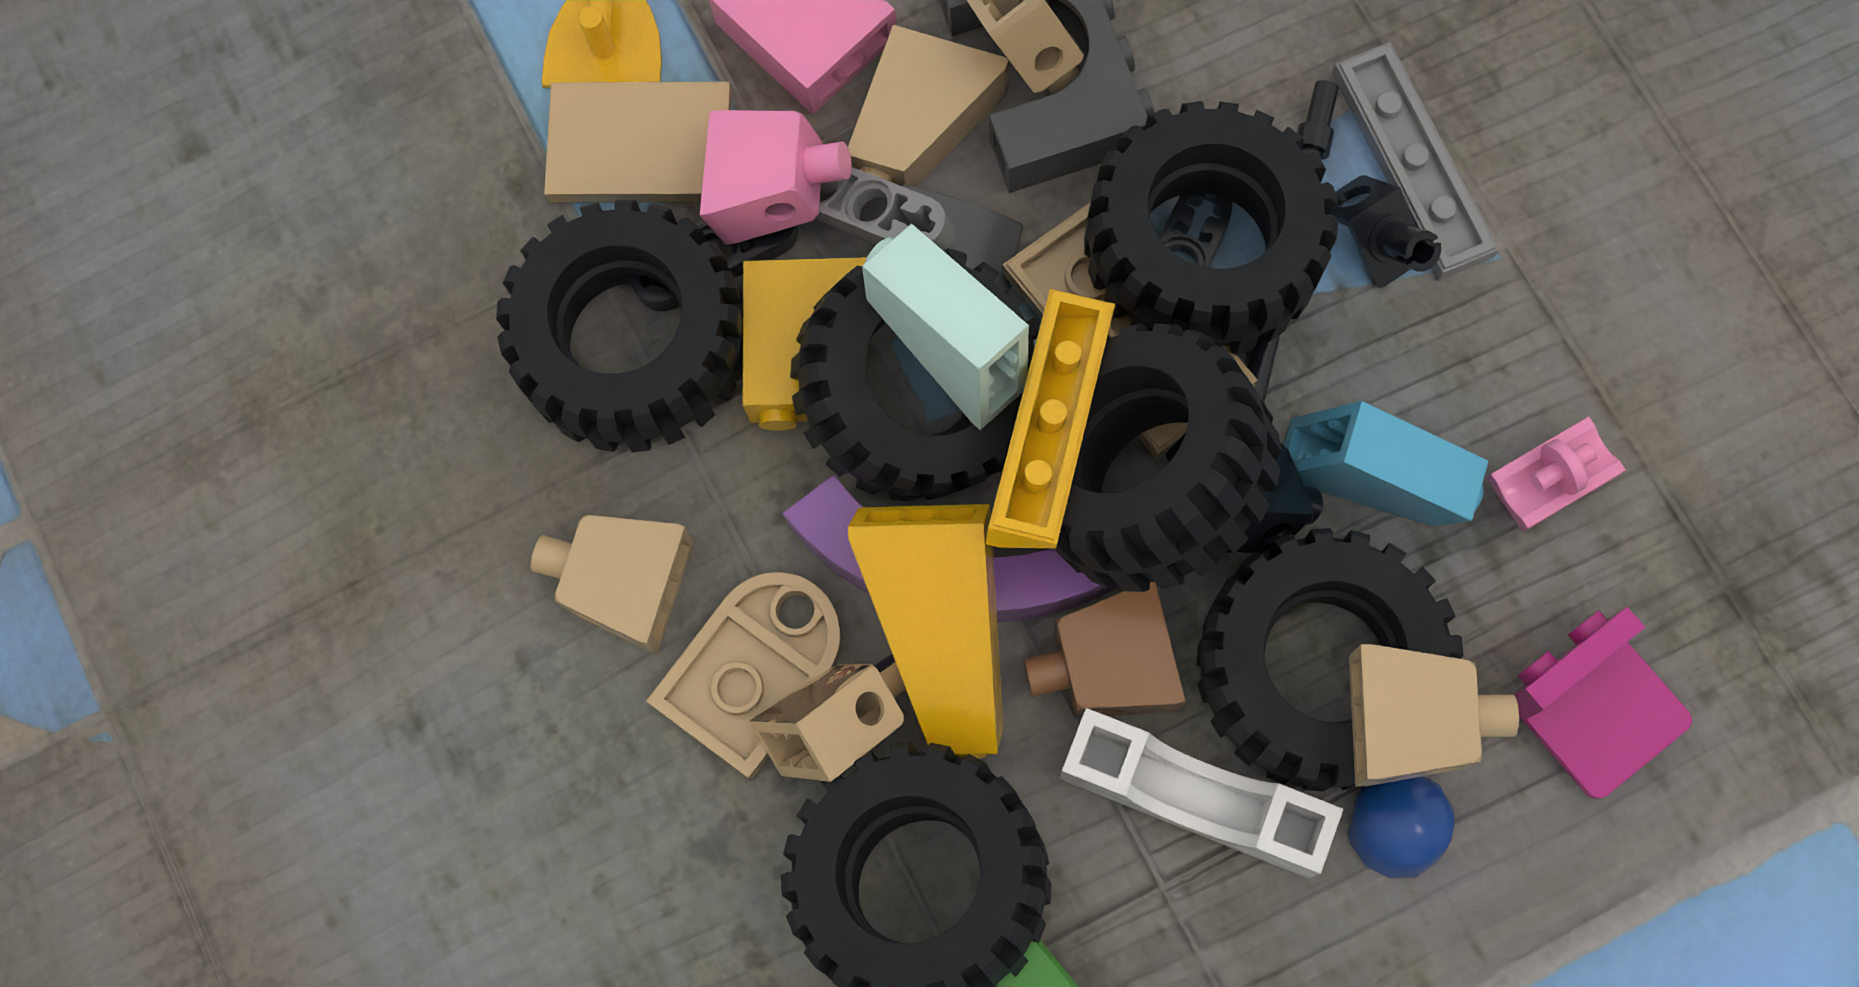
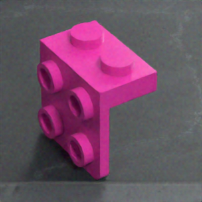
(1600, 705)

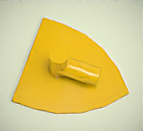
(603, 43)

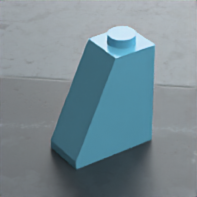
(1386, 464)

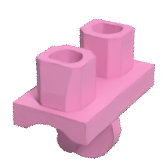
(1555, 474)

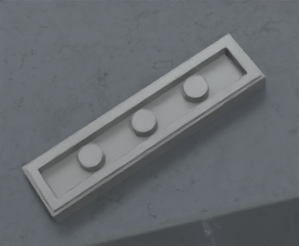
(1414, 157)

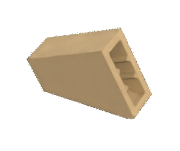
(923, 104)

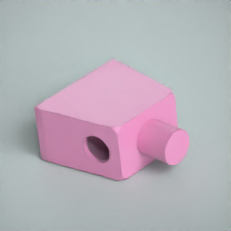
(765, 172)

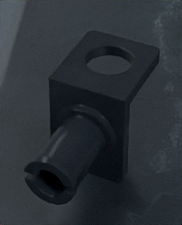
(1385, 230)

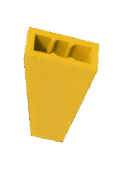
(939, 614)

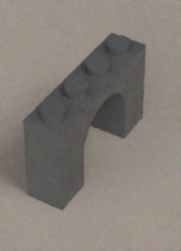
(1081, 120)

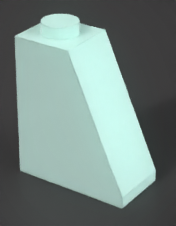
(949, 323)

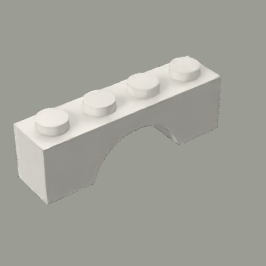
(1209, 801)

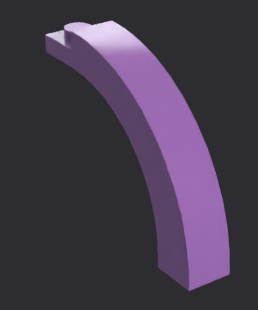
(1024, 584)

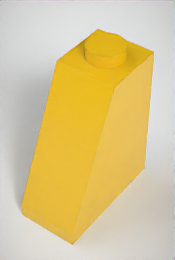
(775, 306)

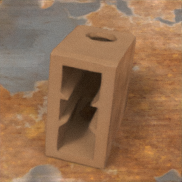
(1112, 658)

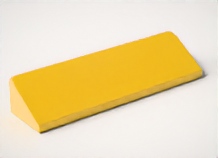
(1050, 422)

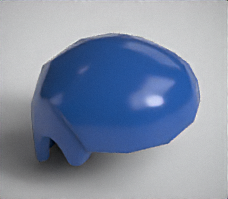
(1401, 826)

